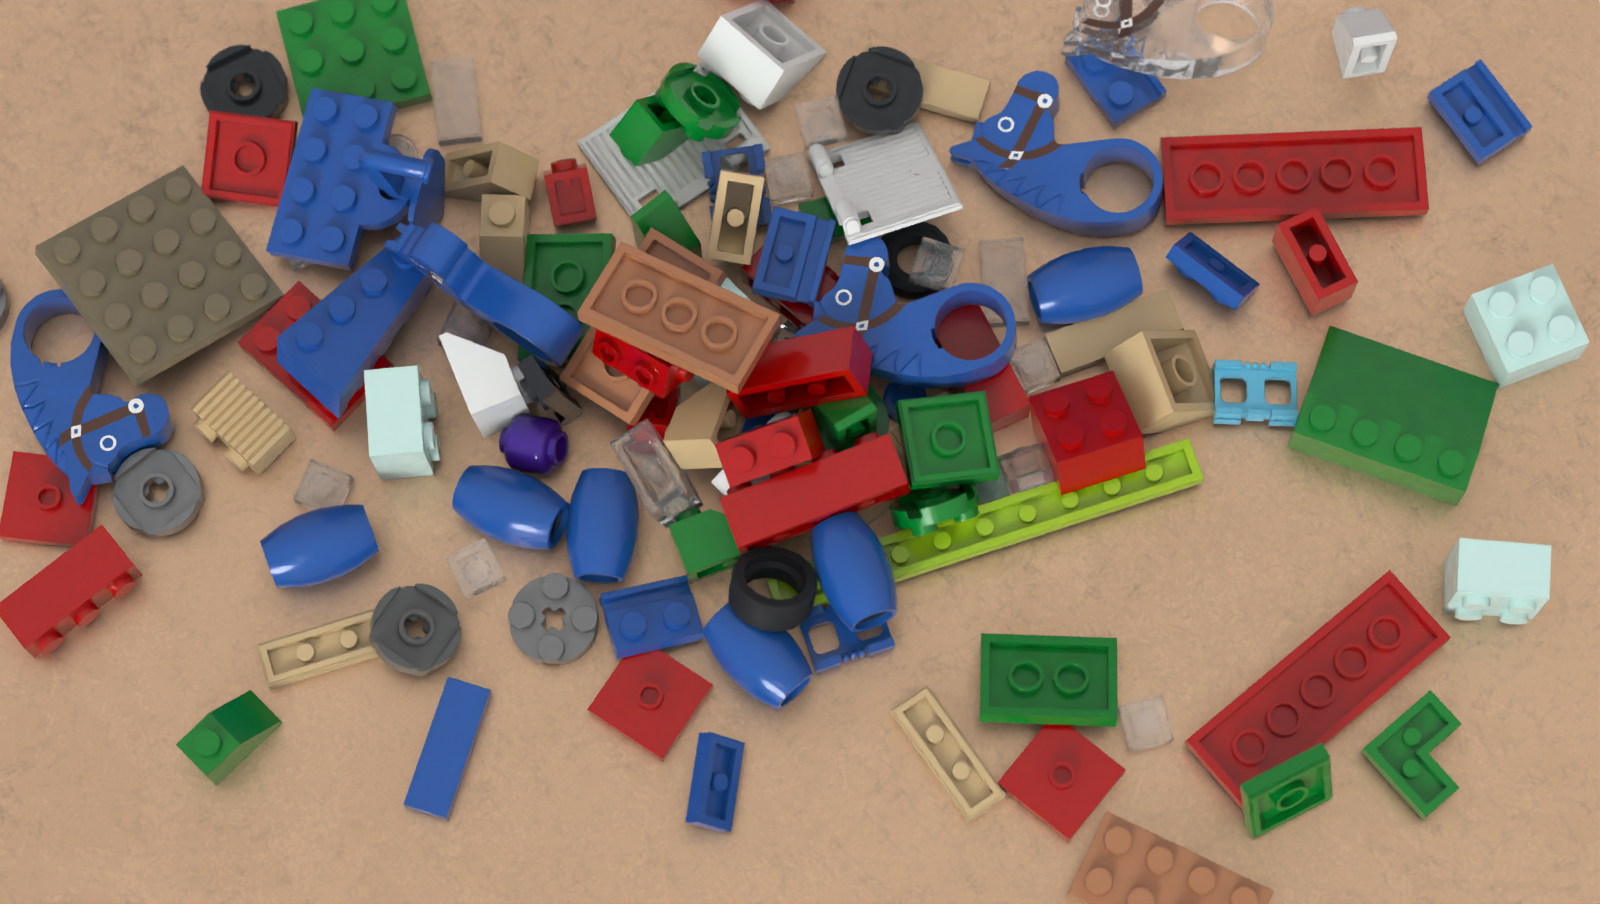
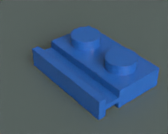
(1115, 90)
(1479, 111)
(794, 256)
(651, 616)

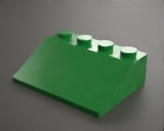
(1394, 416)

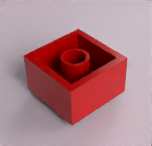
(1087, 432)

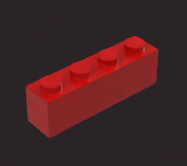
(805, 496)

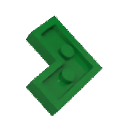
(1404, 755)

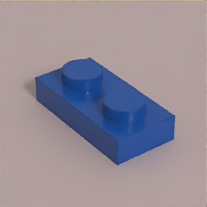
(1212, 270)
(714, 782)

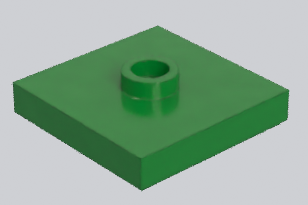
(947, 440)
(1287, 790)

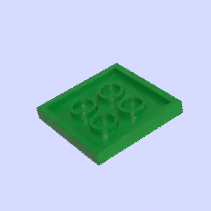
(354, 50)

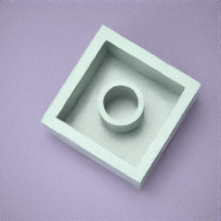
(1525, 326)
(399, 422)
(1496, 580)

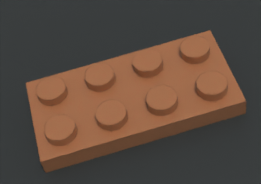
(679, 317)
(604, 383)
(1143, 868)

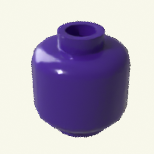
(534, 444)

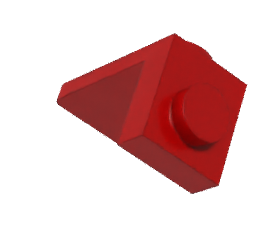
(640, 366)

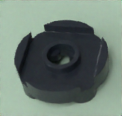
(253, 65)
(868, 69)

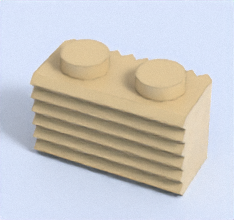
(242, 423)

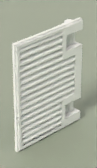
(677, 173)
(884, 178)

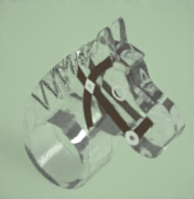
(1164, 37)

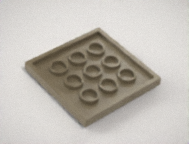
(159, 275)

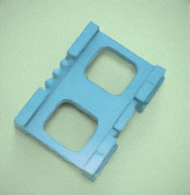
(1255, 406)

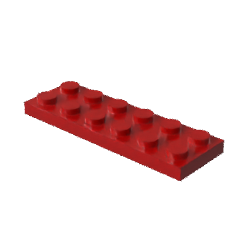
(1292, 172)
(1320, 685)

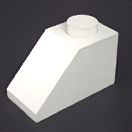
(1363, 41)

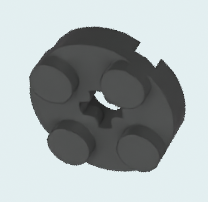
(415, 654)

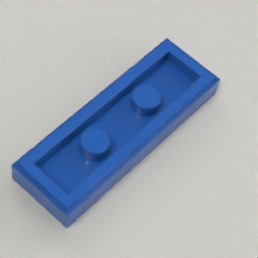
(447, 748)

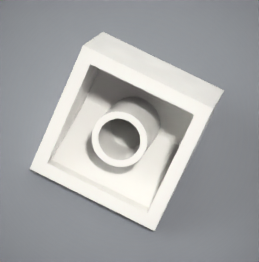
(760, 53)
(486, 383)

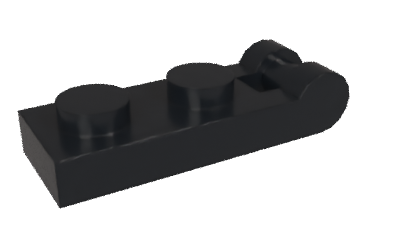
(544, 386)

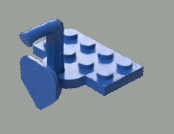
(341, 181)

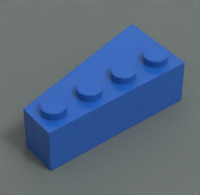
(351, 328)

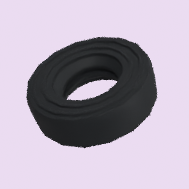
(895, 242)

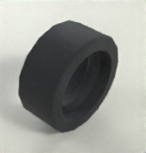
(766, 612)

